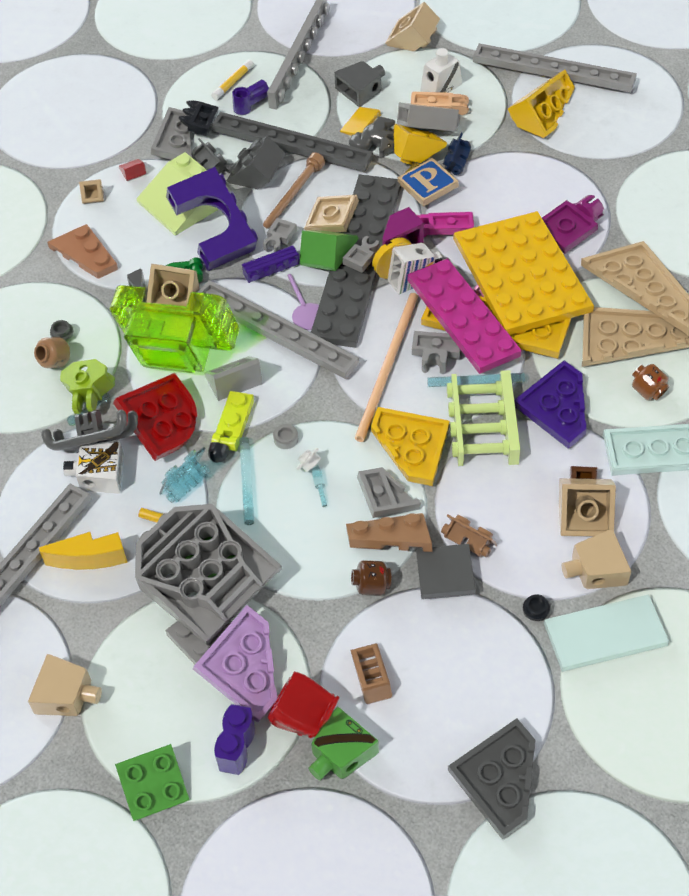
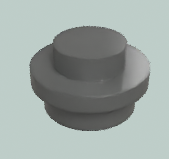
(61, 329)

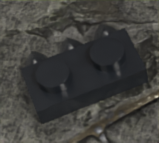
(199, 117)

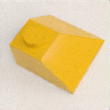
(415, 144)

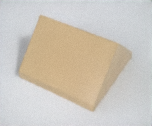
(171, 285)

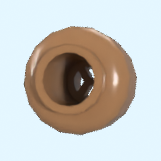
(52, 352)

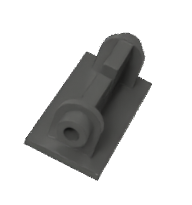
(205, 155)

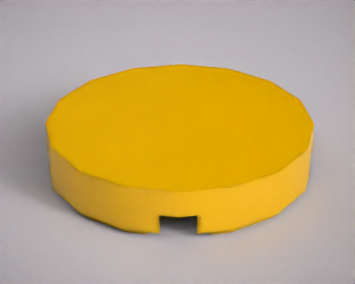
(382, 257)

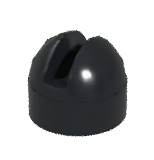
(218, 452)

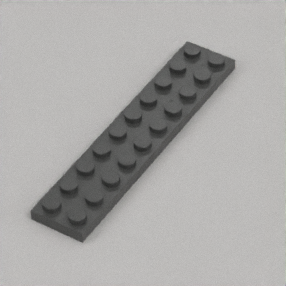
(346, 289)

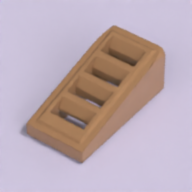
(374, 689)

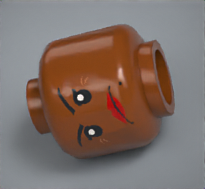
(650, 382)

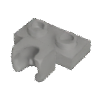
(434, 349)

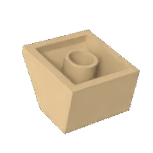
(414, 29)
(586, 506)

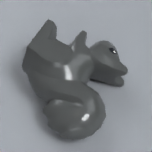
(378, 134)

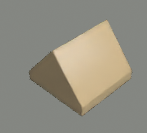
(91, 191)

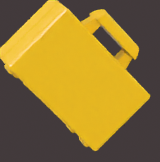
(359, 120)

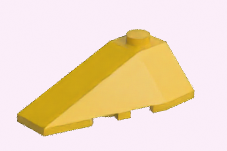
(543, 106)

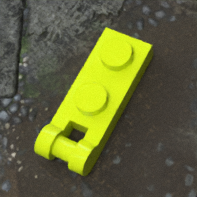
(233, 419)

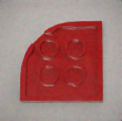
(164, 415)

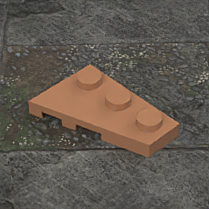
(86, 250)

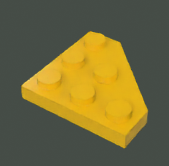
(411, 442)

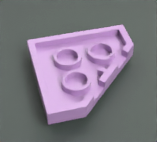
(242, 664)

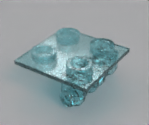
(190, 471)

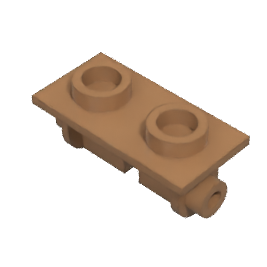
(460, 529)

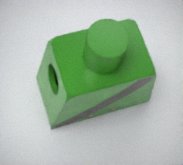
(341, 746)

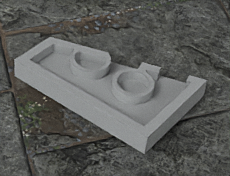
(172, 136)

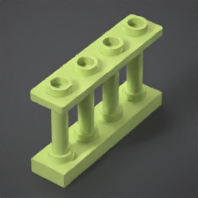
(504, 407)

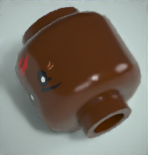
(371, 577)

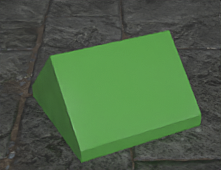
(325, 248)

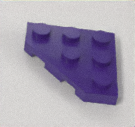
(557, 404)

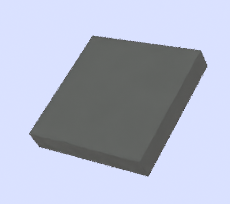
(445, 571)

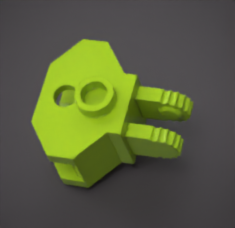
(87, 385)

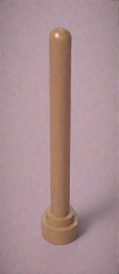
(313, 164)

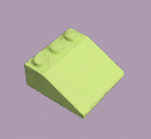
(155, 201)

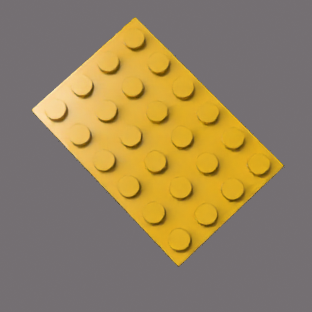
(522, 273)

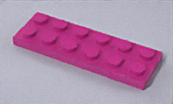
(464, 316)

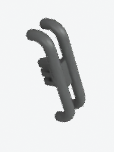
(91, 431)

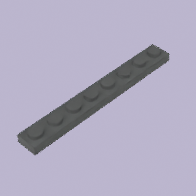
(293, 141)

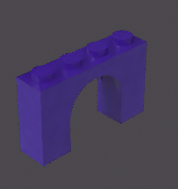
(211, 190)

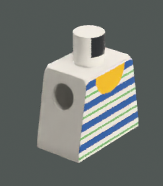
(407, 260)

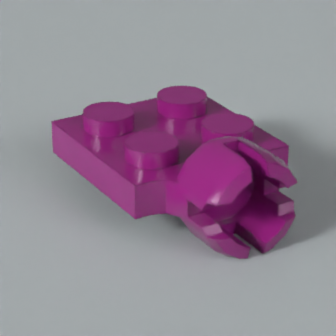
(574, 222)

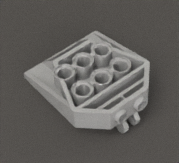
(218, 598)

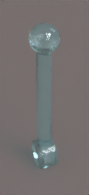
(71, 419)

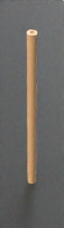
(386, 368)

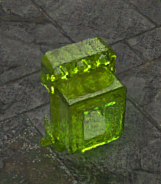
(171, 334)

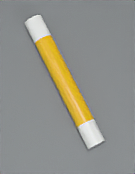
(232, 79)

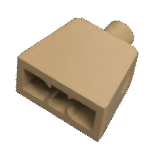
(598, 562)
(62, 688)

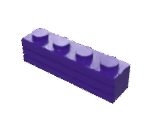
(270, 264)

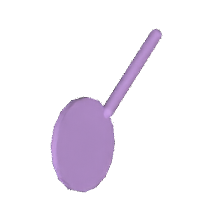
(305, 313)

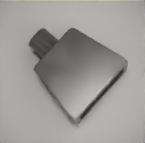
(359, 82)

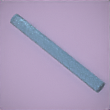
(473, 379)
(247, 493)

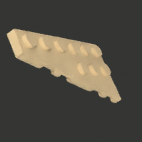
(644, 279)
(626, 334)

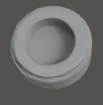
(285, 436)

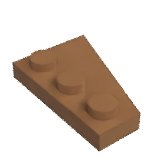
(394, 531)

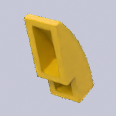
(84, 553)

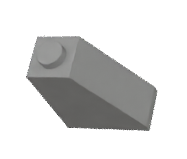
(428, 117)

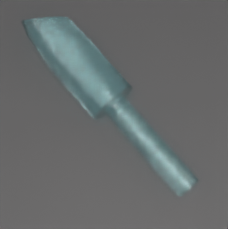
(319, 483)

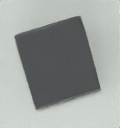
(136, 279)

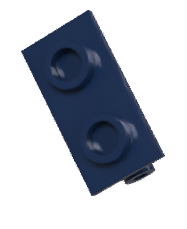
(459, 152)

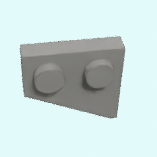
(384, 493)

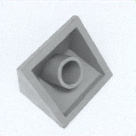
(235, 376)

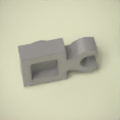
(279, 232)
(361, 256)

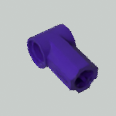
(245, 97)

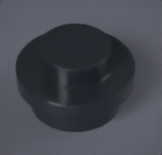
(536, 607)

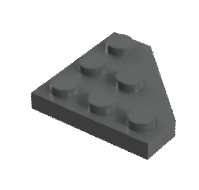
(499, 777)

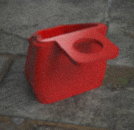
(302, 706)

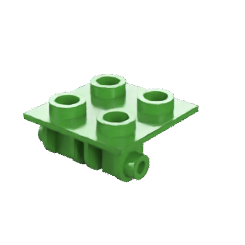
(152, 782)

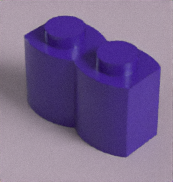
(234, 739)

